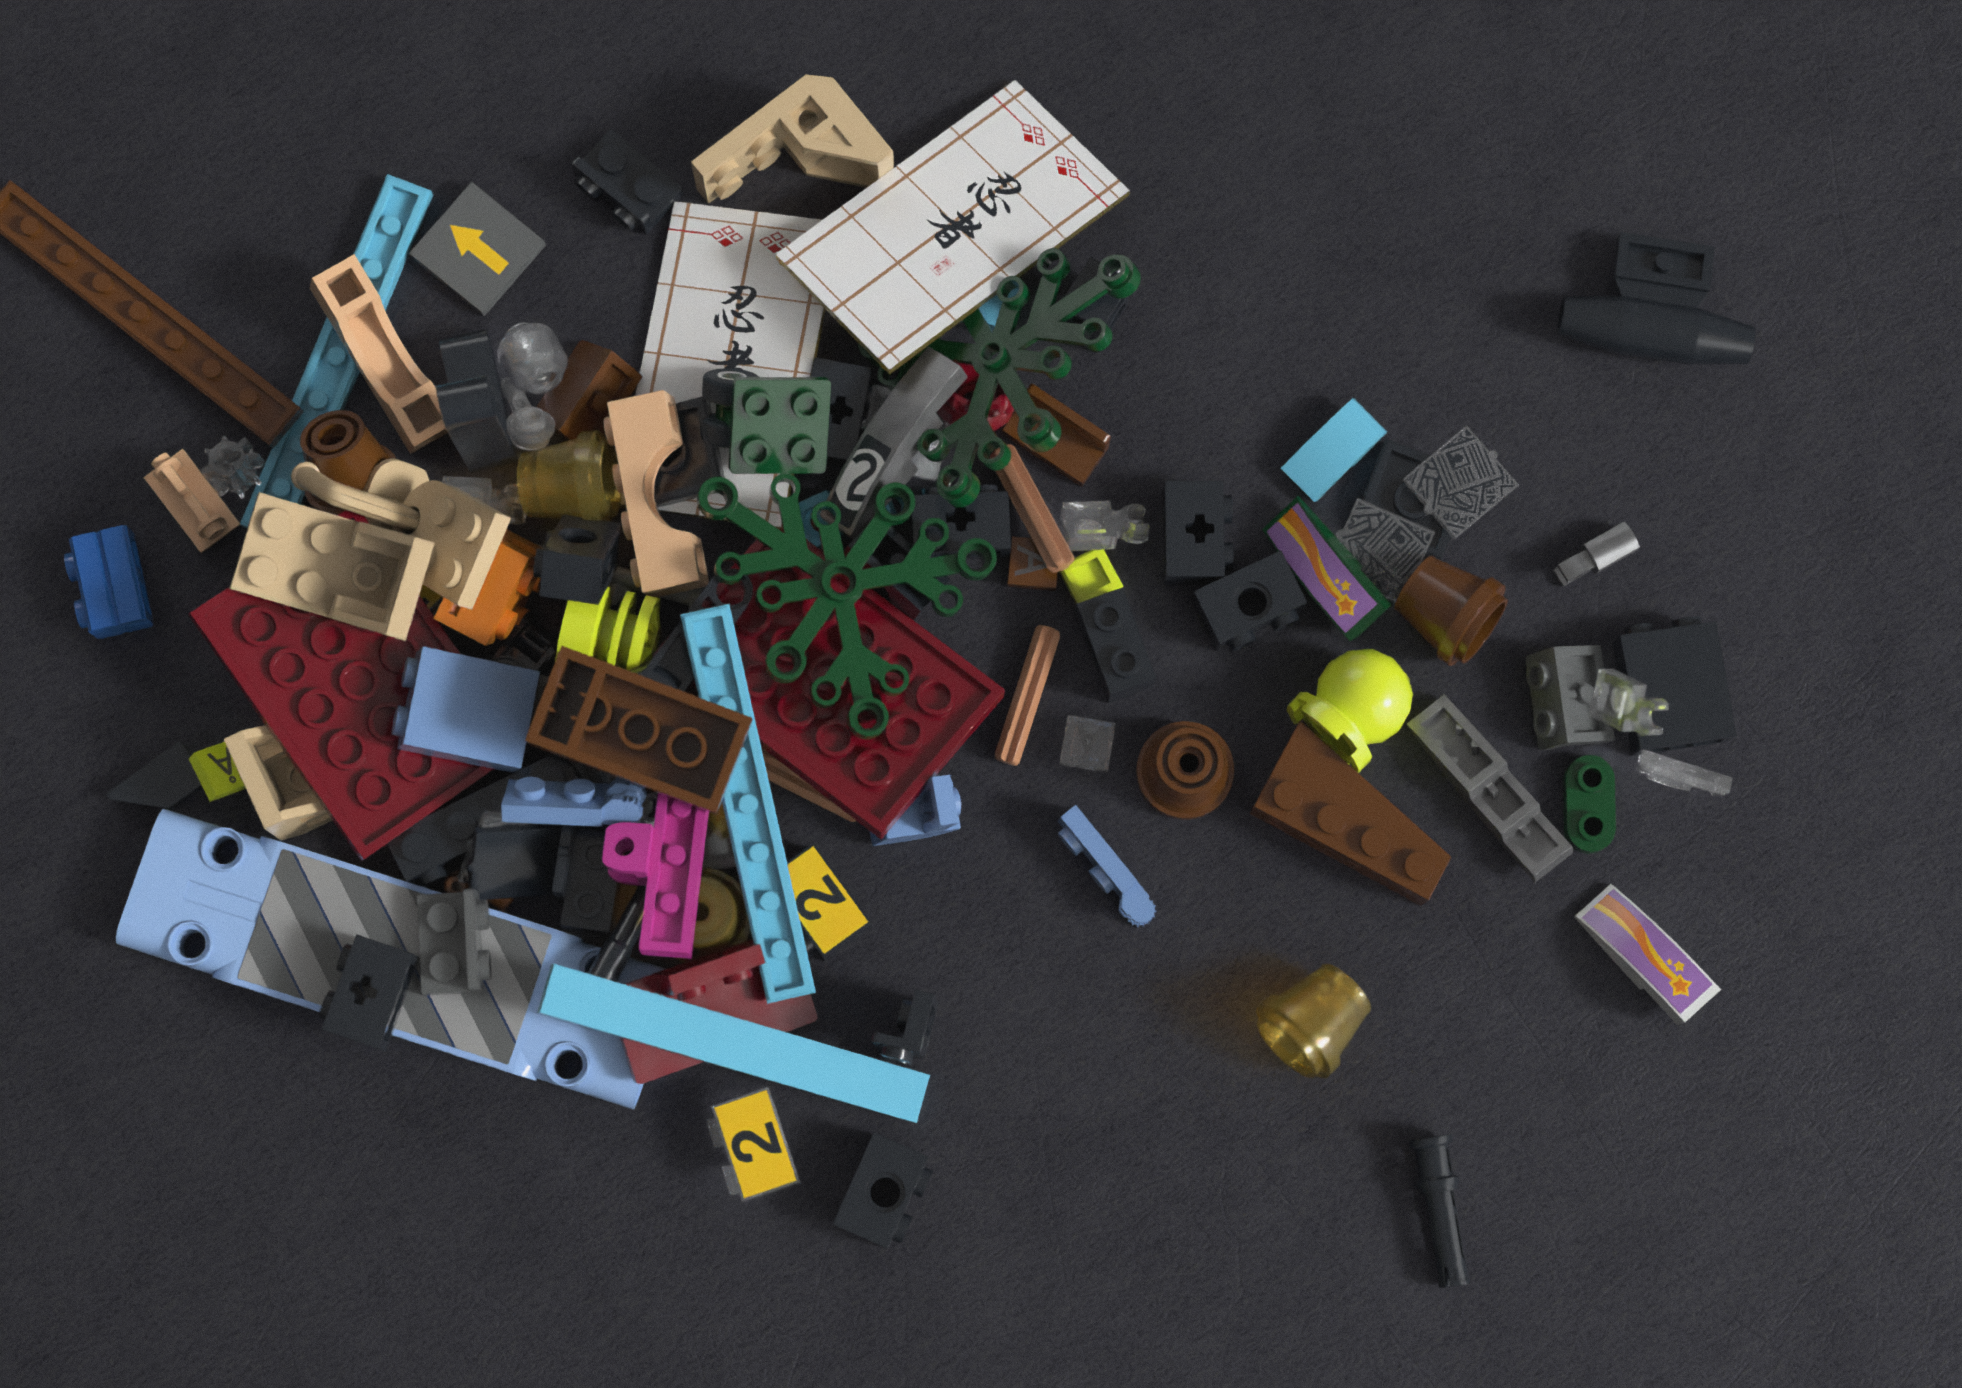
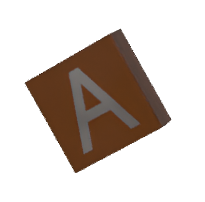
(1028, 567)

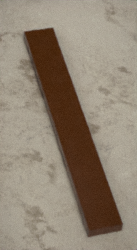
(145, 317)

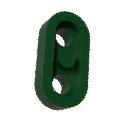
(1589, 803)

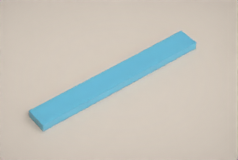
(331, 369)
(751, 812)
(733, 1043)

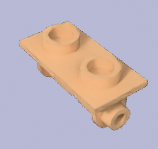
(191, 499)

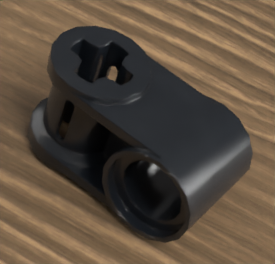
(524, 653)

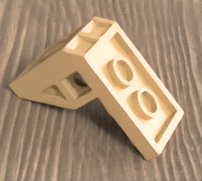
(815, 127)
(332, 566)
(274, 784)

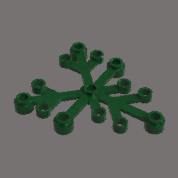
(1044, 324)
(791, 550)

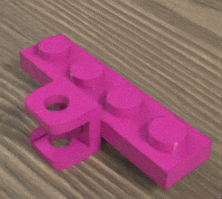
(670, 865)

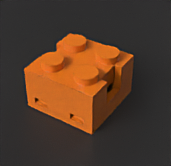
(501, 596)

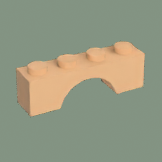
(378, 352)
(644, 435)

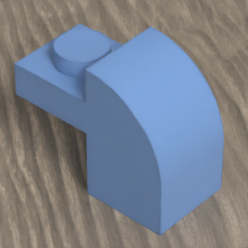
(931, 814)

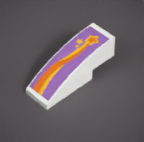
(1647, 954)

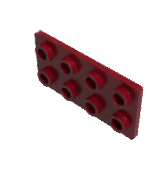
(720, 982)

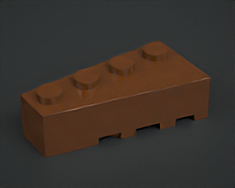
(1346, 818)

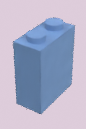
(465, 709)

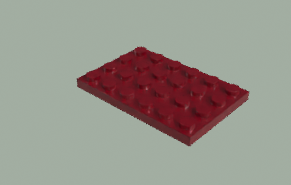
(332, 706)
(926, 722)

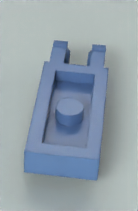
(572, 802)
(1108, 869)

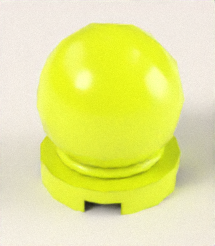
(1357, 703)

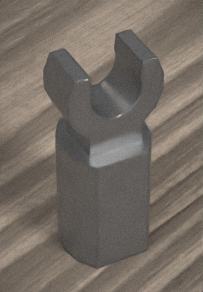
(1598, 554)

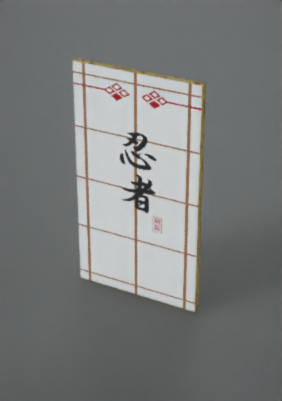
(951, 226)
(729, 307)

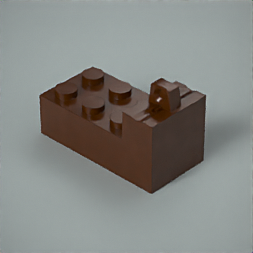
(638, 730)

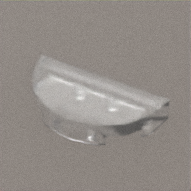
(1681, 774)

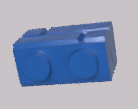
(109, 582)

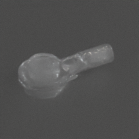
(527, 425)

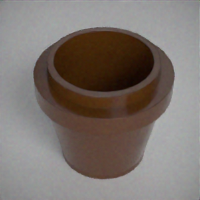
(341, 451)
(1451, 608)
(1180, 792)

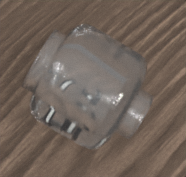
(532, 358)

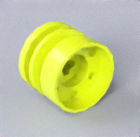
(611, 634)

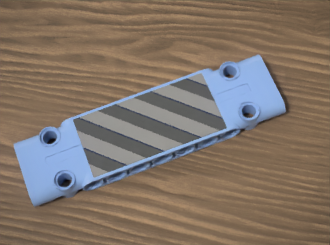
(286, 913)

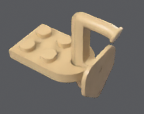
(405, 501)

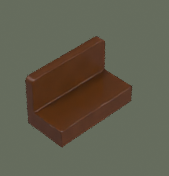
(590, 381)
(1080, 441)

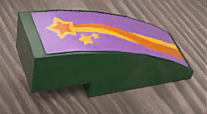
(1326, 569)

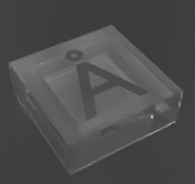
(1087, 743)

